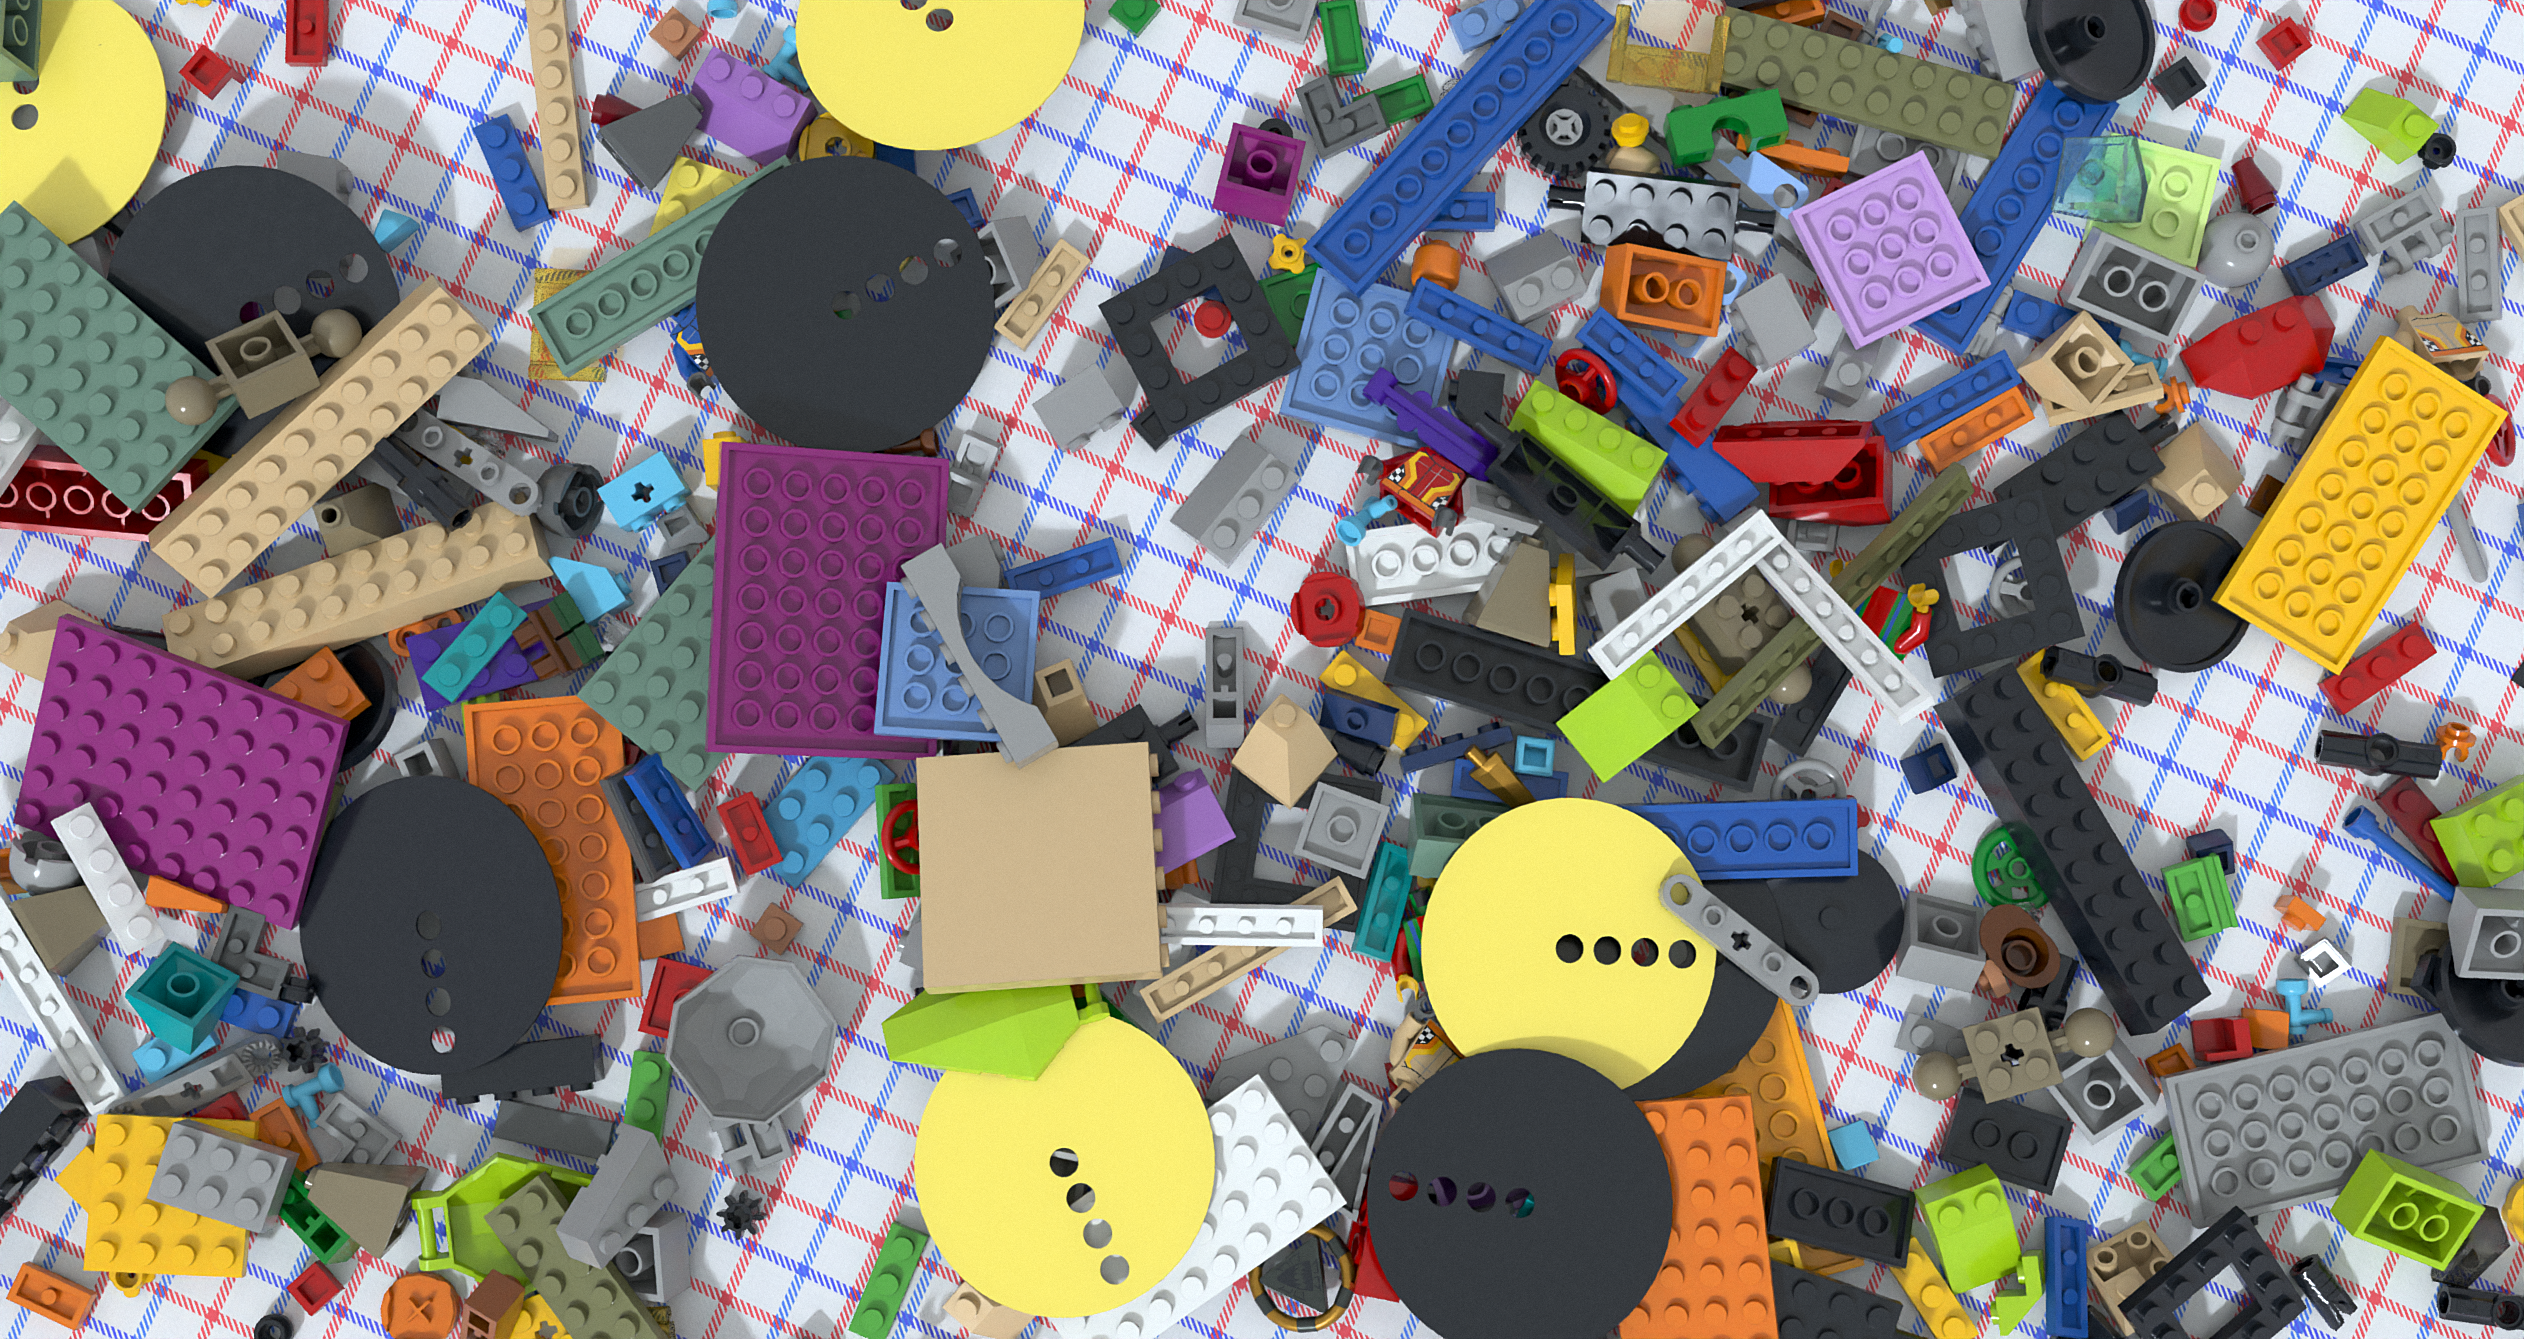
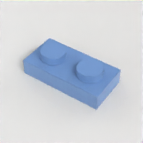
(1484, 22)

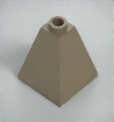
(357, 518)
(1516, 595)
(62, 926)
(366, 1200)

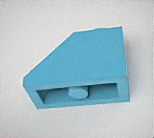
(593, 588)

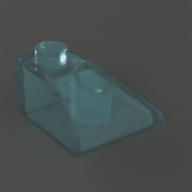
(2101, 179)

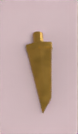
(1498, 777)

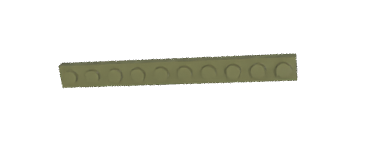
(1853, 585)

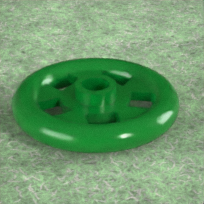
(1985, 861)

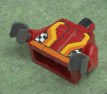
(1424, 486)

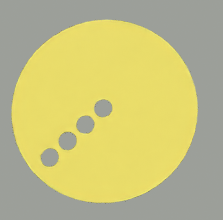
(933, 89)
(96, 121)
(1550, 875)
(1007, 1214)

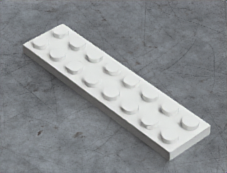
(1412, 565)

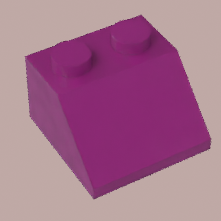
(1258, 174)

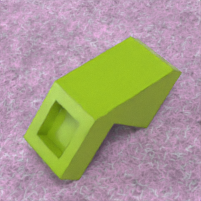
(2014, 1304)

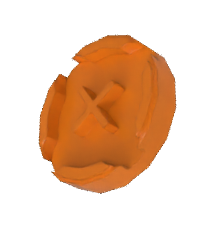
(420, 1307)

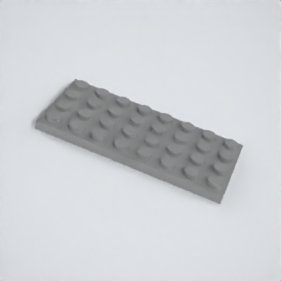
(2306, 1114)

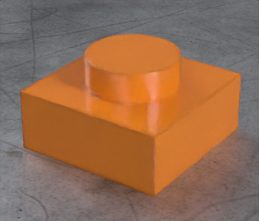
(1378, 632)
(2298, 914)

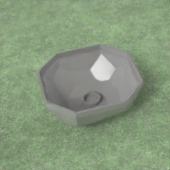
(751, 1040)

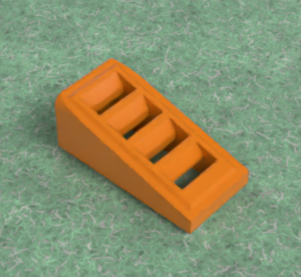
(172, 895)

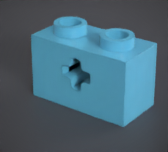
(625, 493)

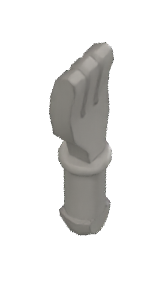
(1875, 14)
(1986, 334)

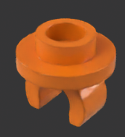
(2177, 396)
(2457, 736)

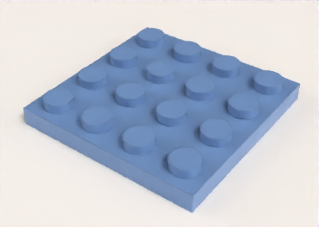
(1344, 347)
(921, 690)

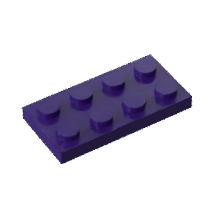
(504, 672)

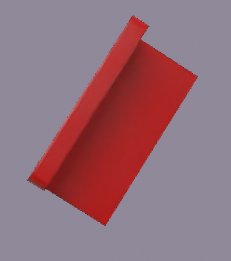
(749, 834)

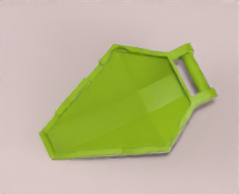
(991, 1029)
(470, 1239)

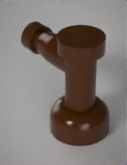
(926, 442)

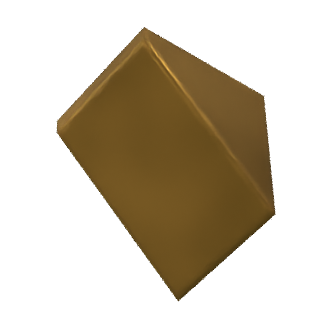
(1938, 6)

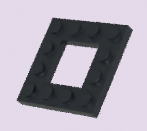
(1213, 266)
(2056, 611)
(1237, 857)
(2227, 1242)

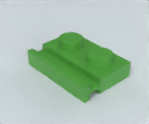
(2199, 897)

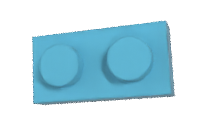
(161, 1059)

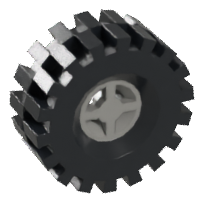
(1575, 115)

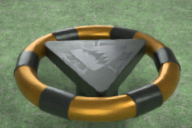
(1303, 1279)

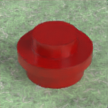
(2197, 14)
(1212, 319)

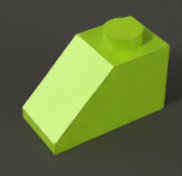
(2390, 123)

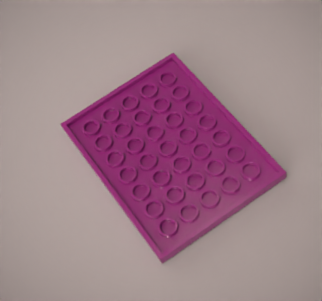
(804, 593)
(183, 768)

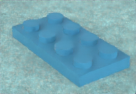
(820, 810)

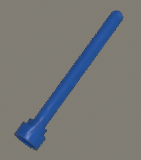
(2363, 824)

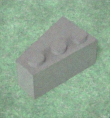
(620, 1198)

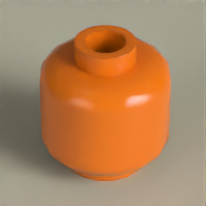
(1437, 263)

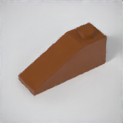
(492, 1308)

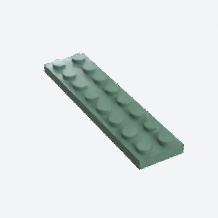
(635, 287)

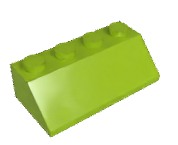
(1592, 445)

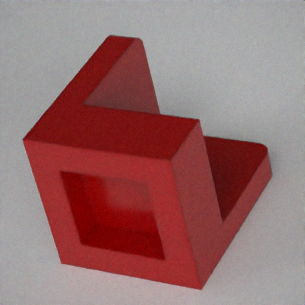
(209, 72)
(2221, 1038)

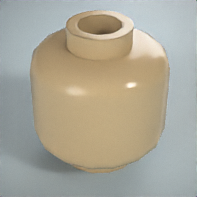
(1634, 159)

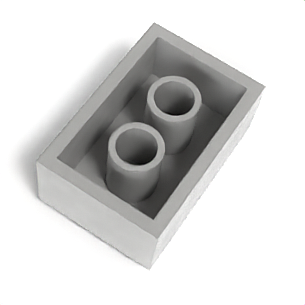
(2132, 286)
(223, 1175)

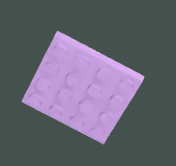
(1889, 249)

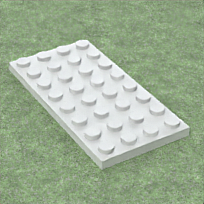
(1261, 1200)

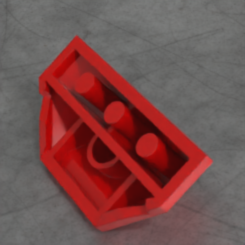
(2263, 349)
(1792, 449)

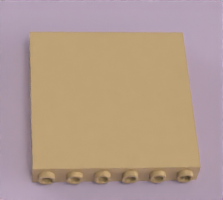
(1040, 869)

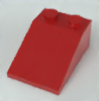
(1853, 498)

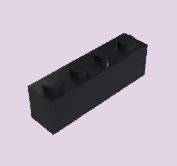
(529, 1066)

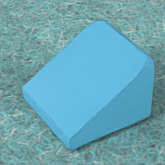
(394, 229)
(1534, 756)
(1852, 1145)

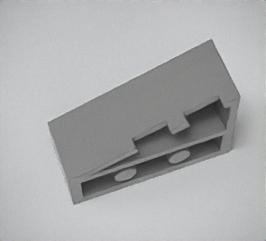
(2000, 38)
(1347, 1141)

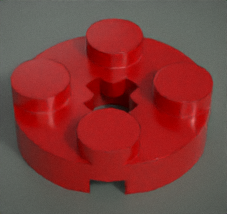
(1348, 615)

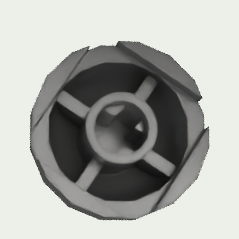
(570, 499)

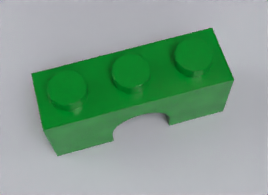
(1755, 116)

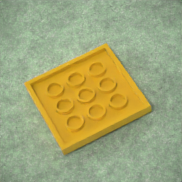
(145, 1235)

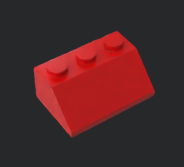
(1370, 1277)

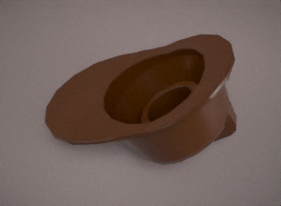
(2019, 946)

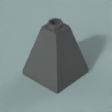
(651, 138)

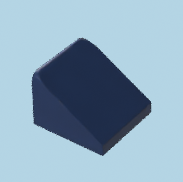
(2128, 511)
(1928, 769)
(2212, 841)

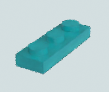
(475, 647)
(1383, 904)

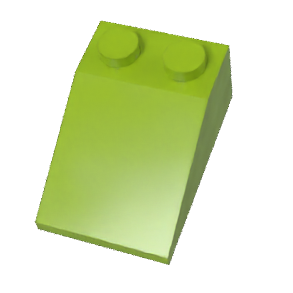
(1627, 716)
(1970, 1228)

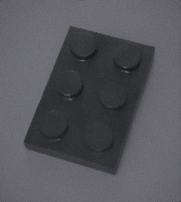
(2008, 1137)

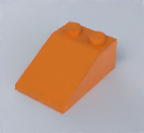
(1662, 290)

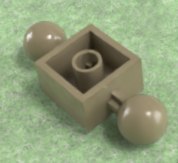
(262, 365)
(1740, 620)
(2085, 1032)

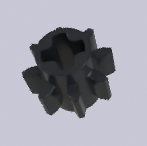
(293, 1052)
(733, 1221)

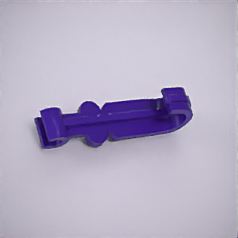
(1434, 425)

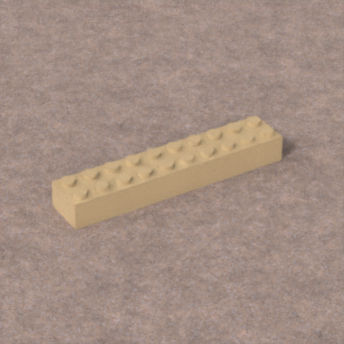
(319, 438)
(361, 593)

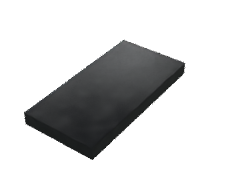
(1839, 1212)

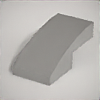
(971, 472)
(1805, 534)

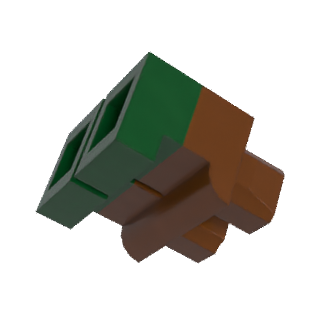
(549, 627)

